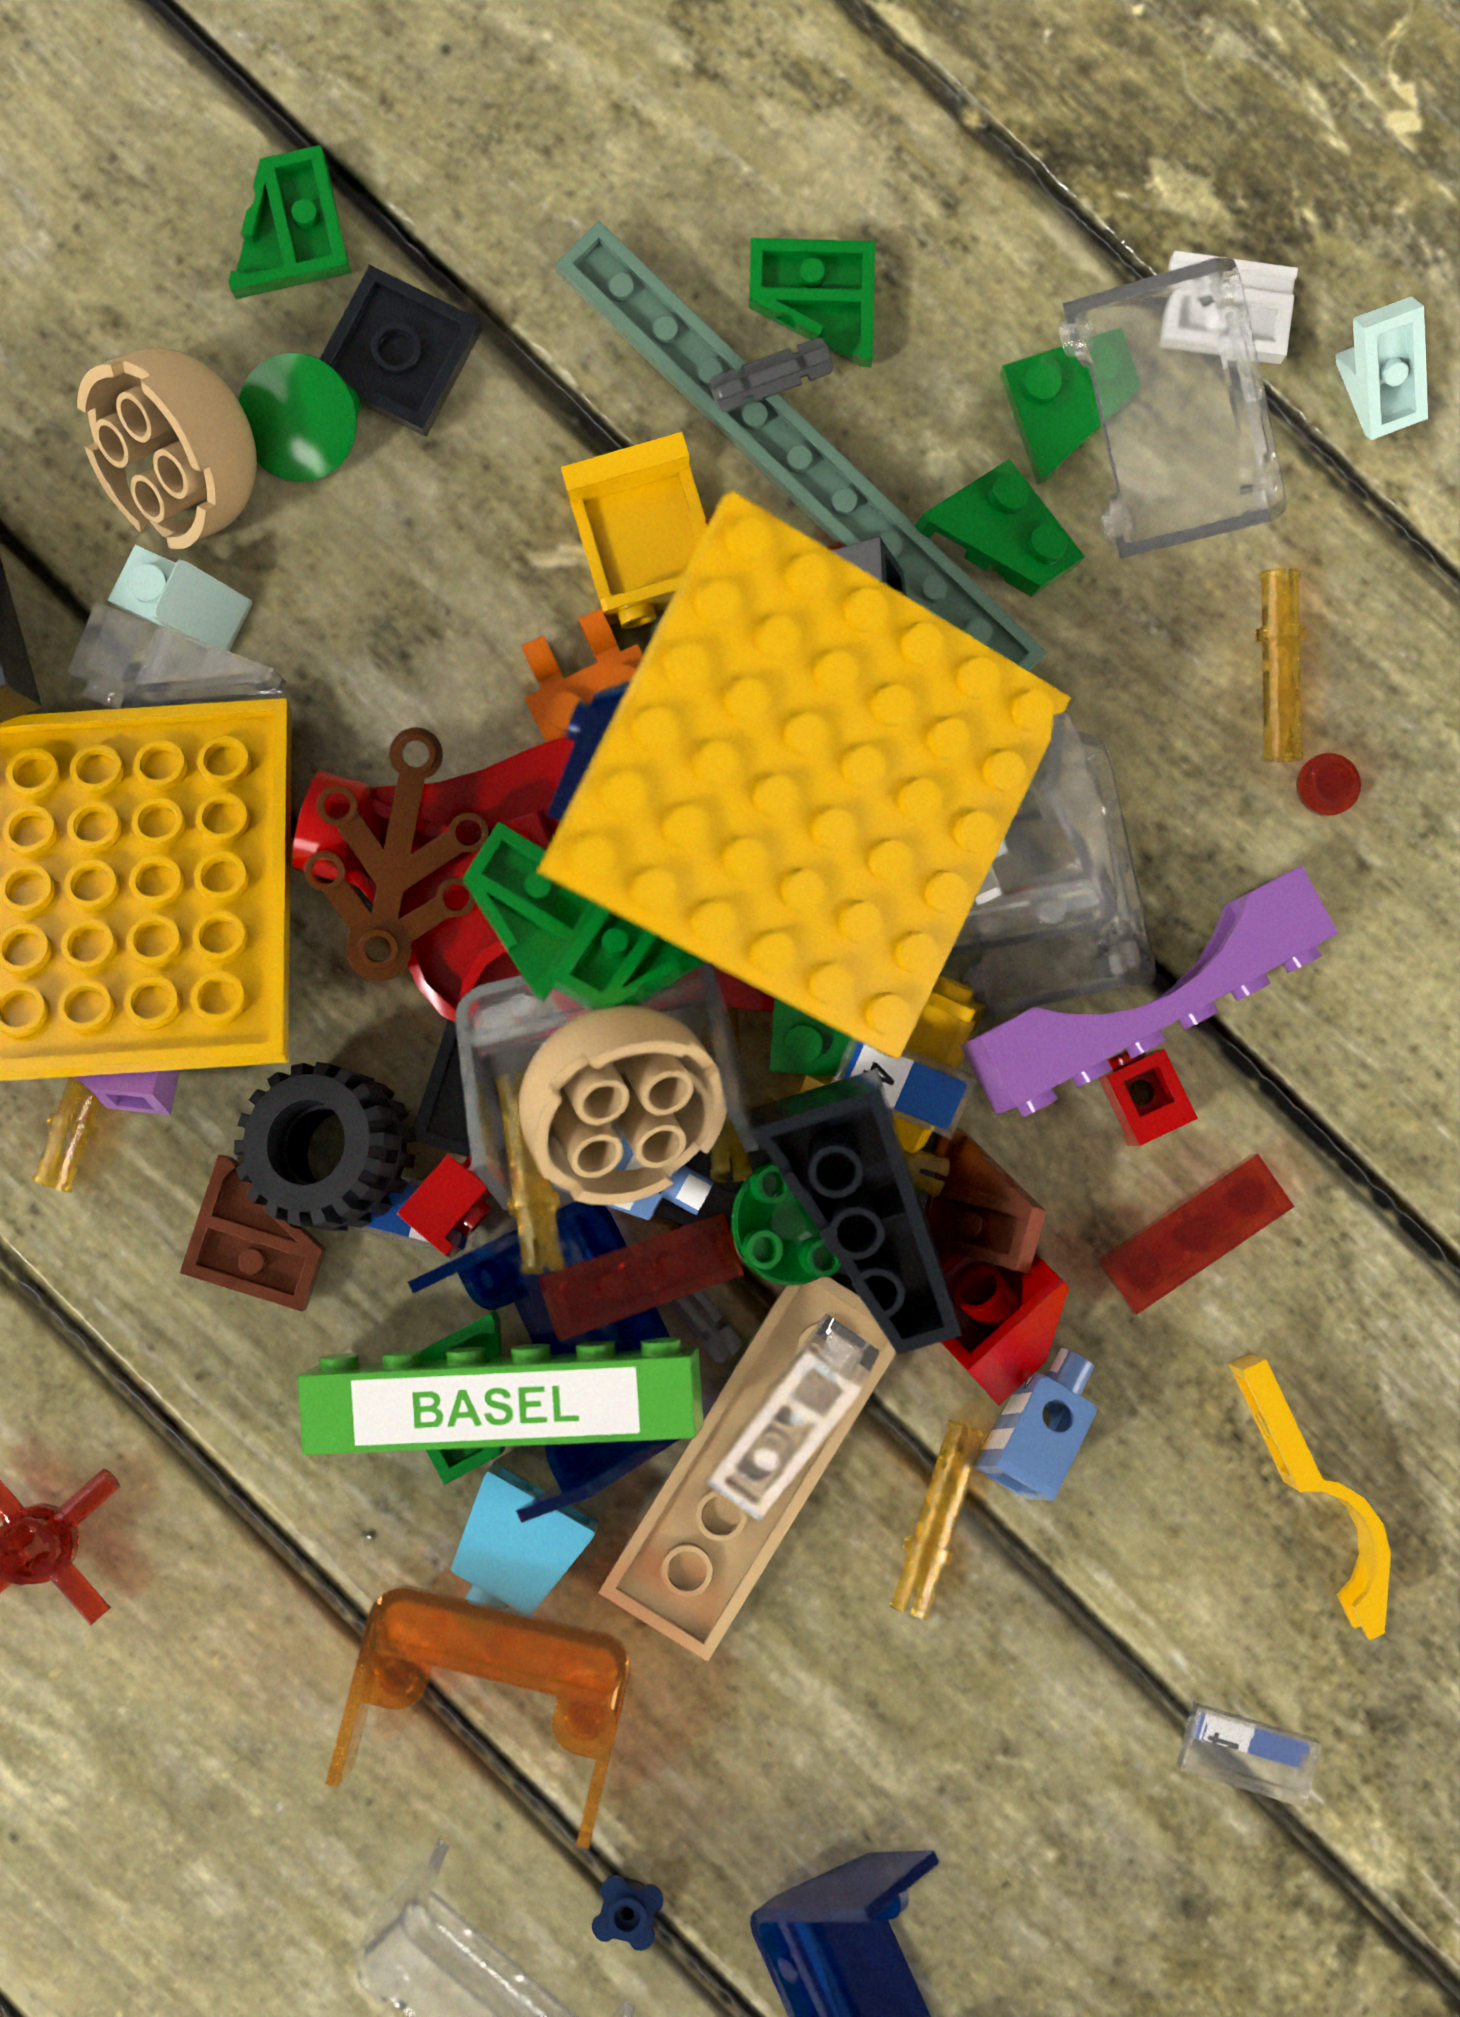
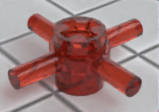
(60, 1530)

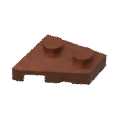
(982, 1208)
(247, 1248)

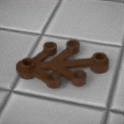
(393, 866)

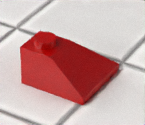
(1003, 1320)

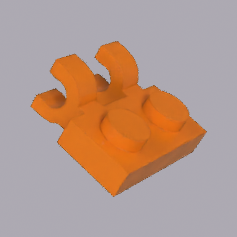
(557, 695)

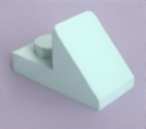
(1387, 368)
(180, 598)

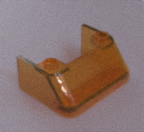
(423, 1628)

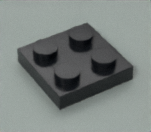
(401, 349)

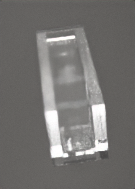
(156, 666)
(795, 1416)

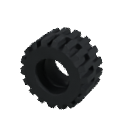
(279, 1139)

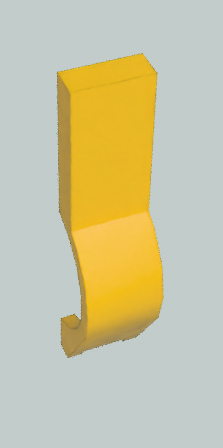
(1367, 1590)

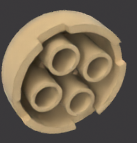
(193, 425)
(627, 1072)

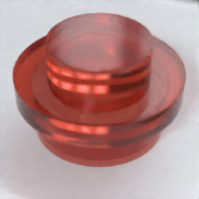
(1328, 784)

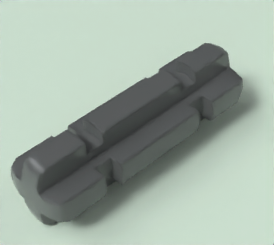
(771, 375)
(704, 1319)

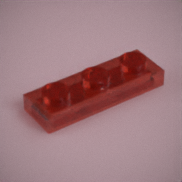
(1195, 1233)
(640, 1276)

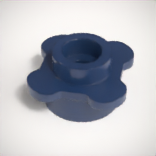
(630, 1893)

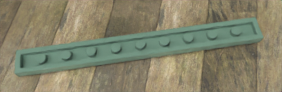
(780, 438)

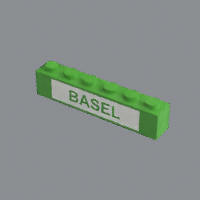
(501, 1399)

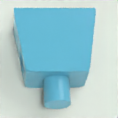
(515, 1559)

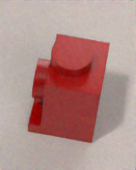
(1167, 1103)
(447, 1204)

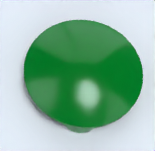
(300, 416)
(777, 1232)

